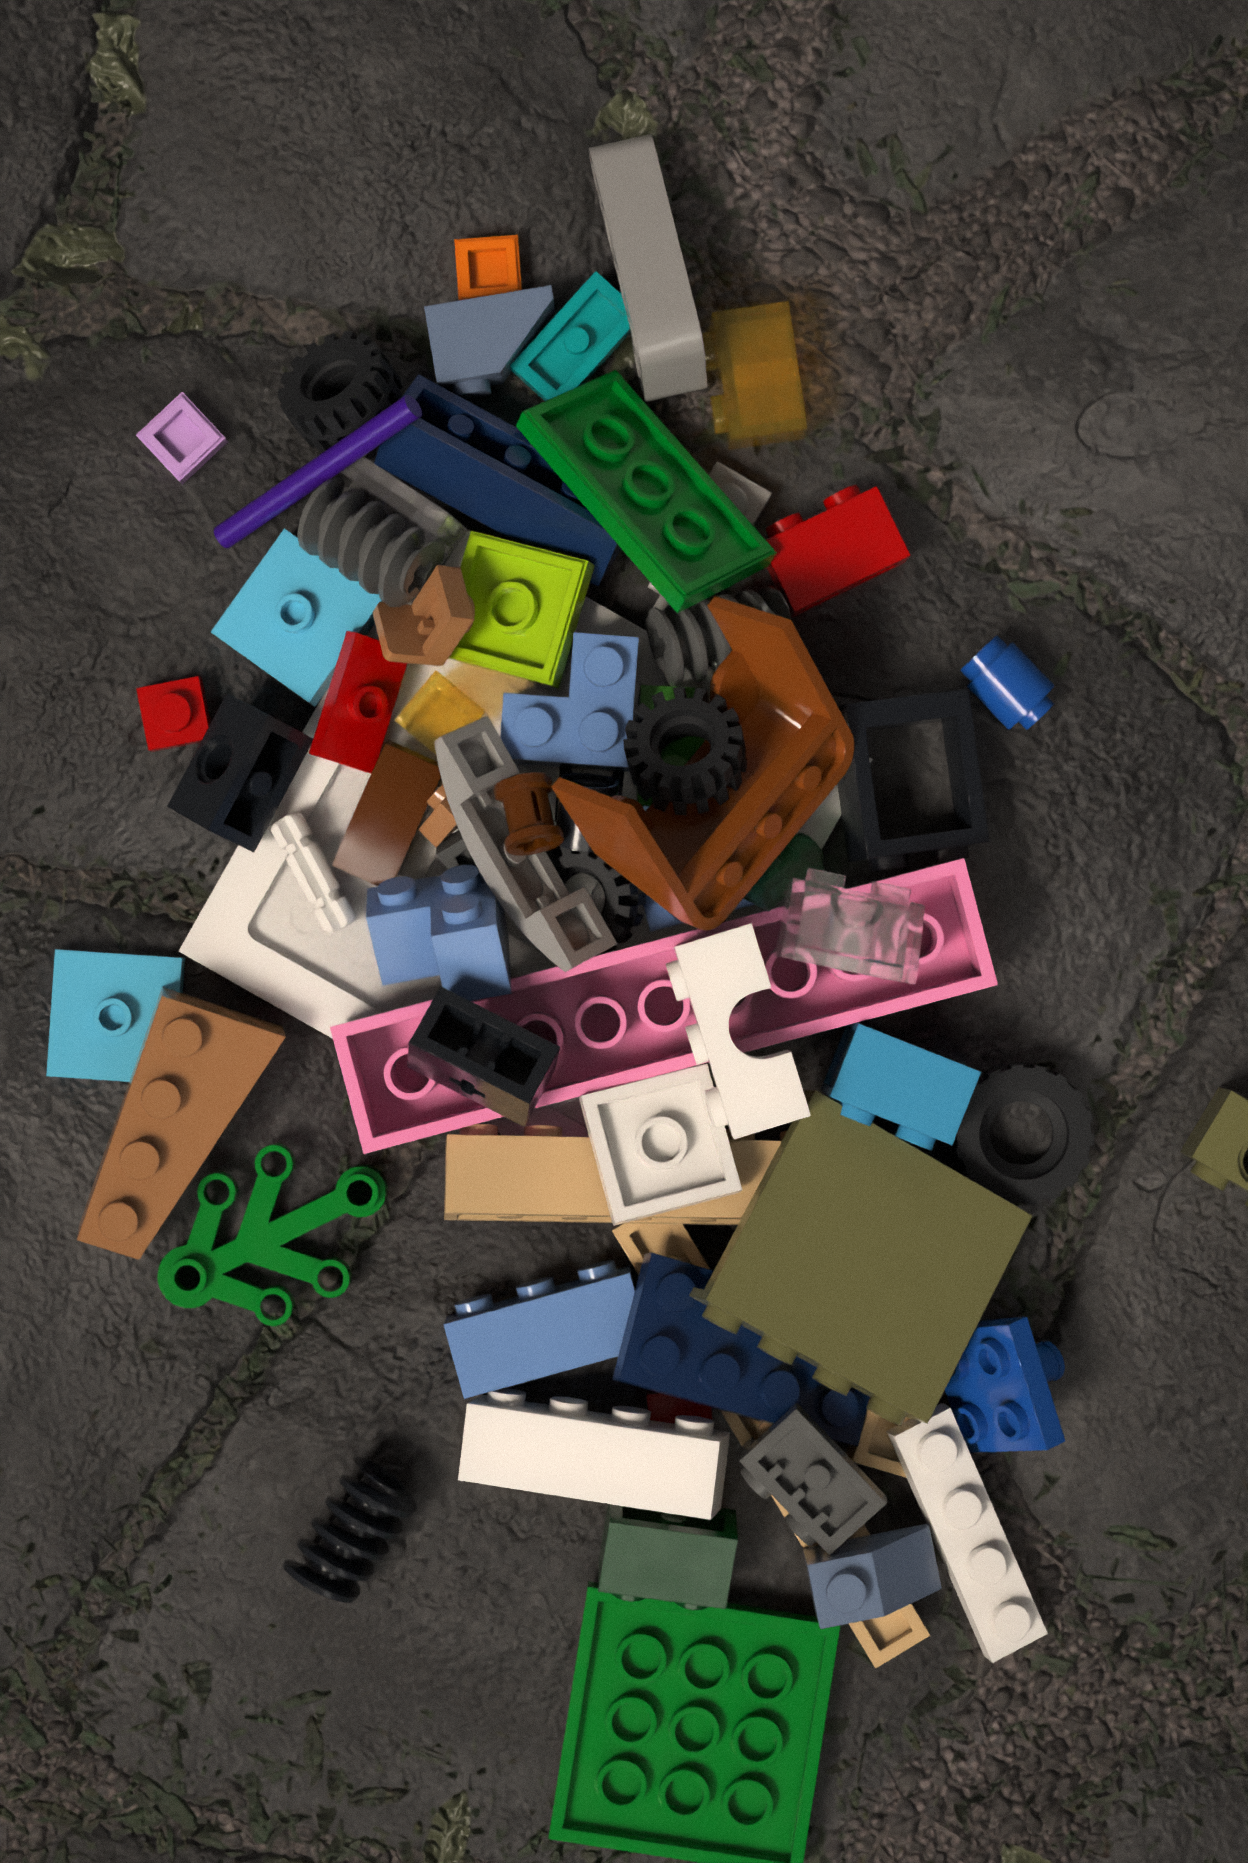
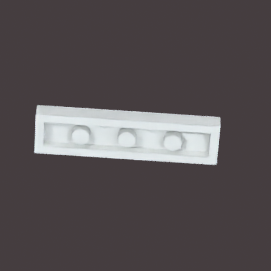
(967, 1533)

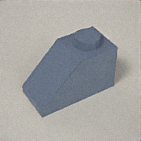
(482, 336)
(872, 1575)

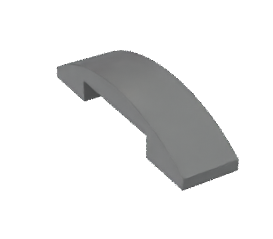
(528, 886)

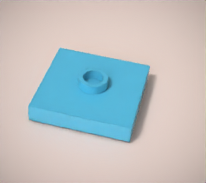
(296, 617)
(104, 1010)

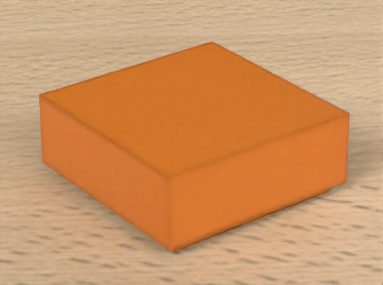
(487, 266)

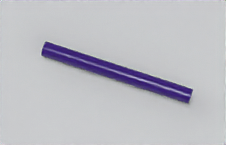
(317, 471)

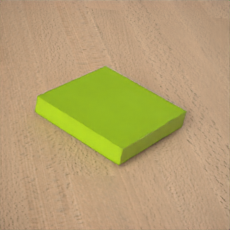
(523, 608)

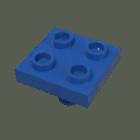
(1003, 1389)

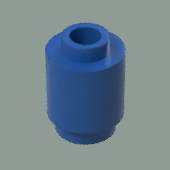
(1008, 684)

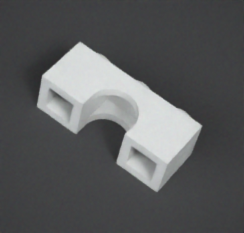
(749, 1089)

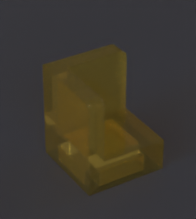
(438, 710)

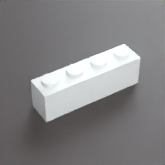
(595, 1454)

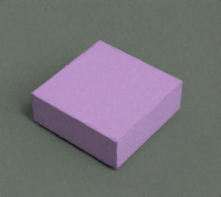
(182, 438)

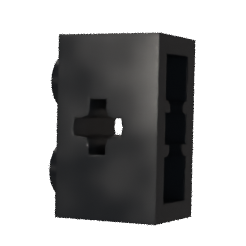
(482, 1056)

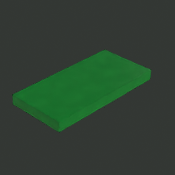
(646, 490)

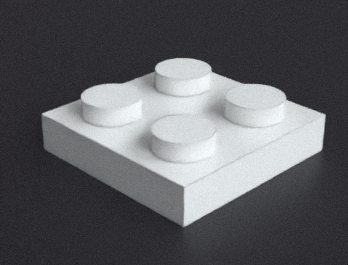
(659, 1145)

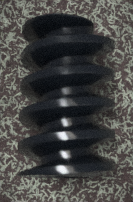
(354, 1535)

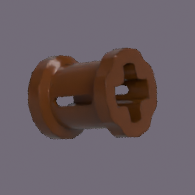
(528, 814)

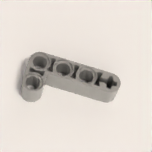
(649, 268)

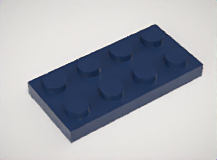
(690, 1358)

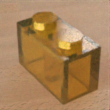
(756, 376)

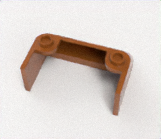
(794, 756)

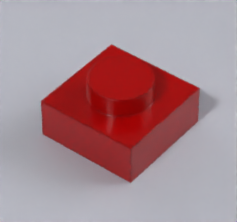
(174, 713)

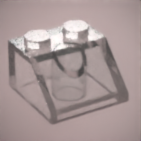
(851, 929)

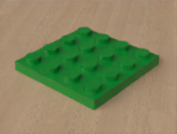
(693, 1731)

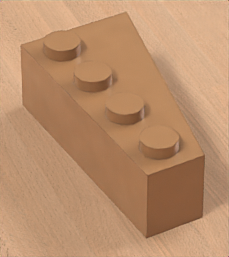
(176, 1106)

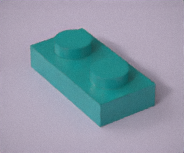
(575, 340)

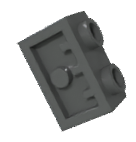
(811, 1480)

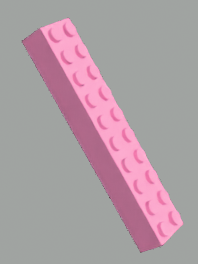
(625, 1025)

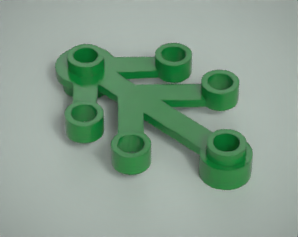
(261, 1240)

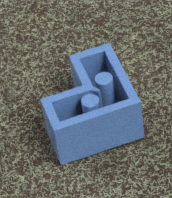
(589, 724)
(441, 928)

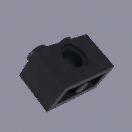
(240, 773)

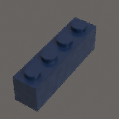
(493, 477)

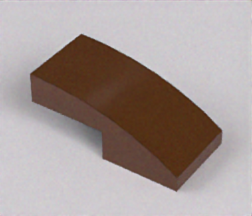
(388, 814)

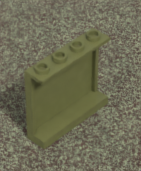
(864, 1262)

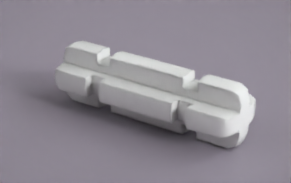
(313, 872)

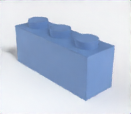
(540, 1329)

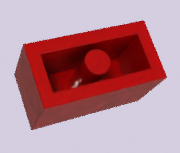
(834, 549)

